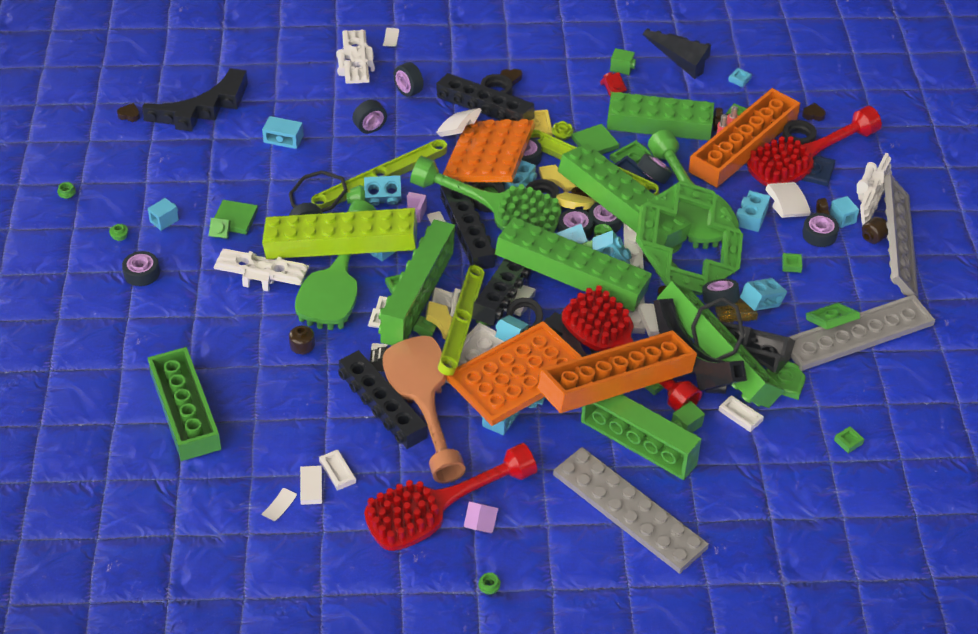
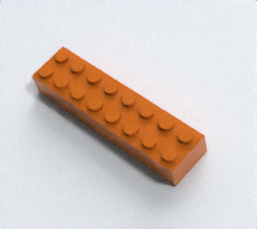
(733, 144)
(616, 371)

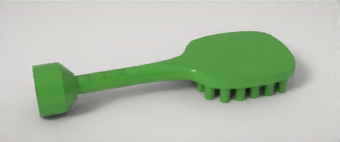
(664, 147)
(515, 202)
(330, 293)

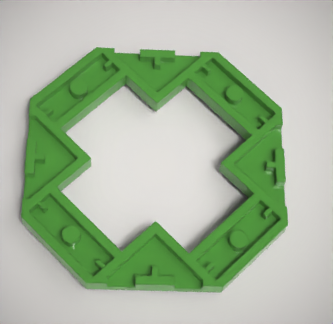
(718, 219)

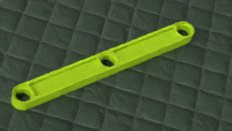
(558, 147)
(391, 168)
(459, 327)

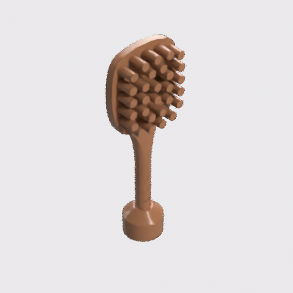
(414, 374)

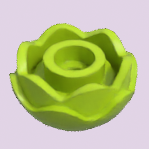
(562, 130)

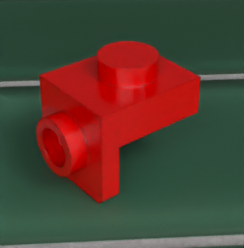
(613, 83)

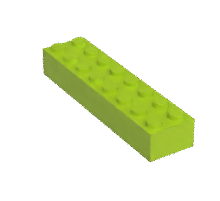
(340, 233)

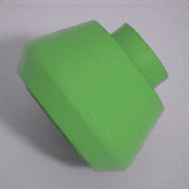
(356, 193)

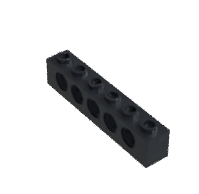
(490, 101)
(469, 228)
(499, 292)
(382, 399)

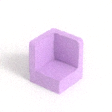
(418, 202)
(480, 517)

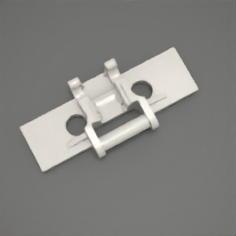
(359, 57)
(871, 187)
(261, 268)

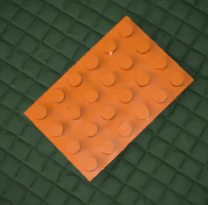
(489, 151)
(509, 374)

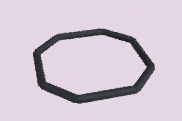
(314, 174)
(739, 322)

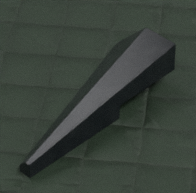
(685, 53)
(767, 348)

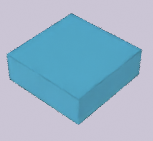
(740, 77)

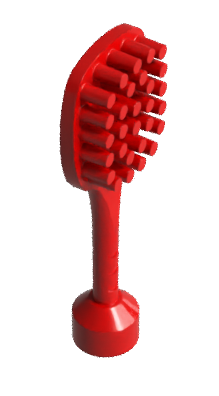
(792, 161)
(604, 324)
(416, 512)

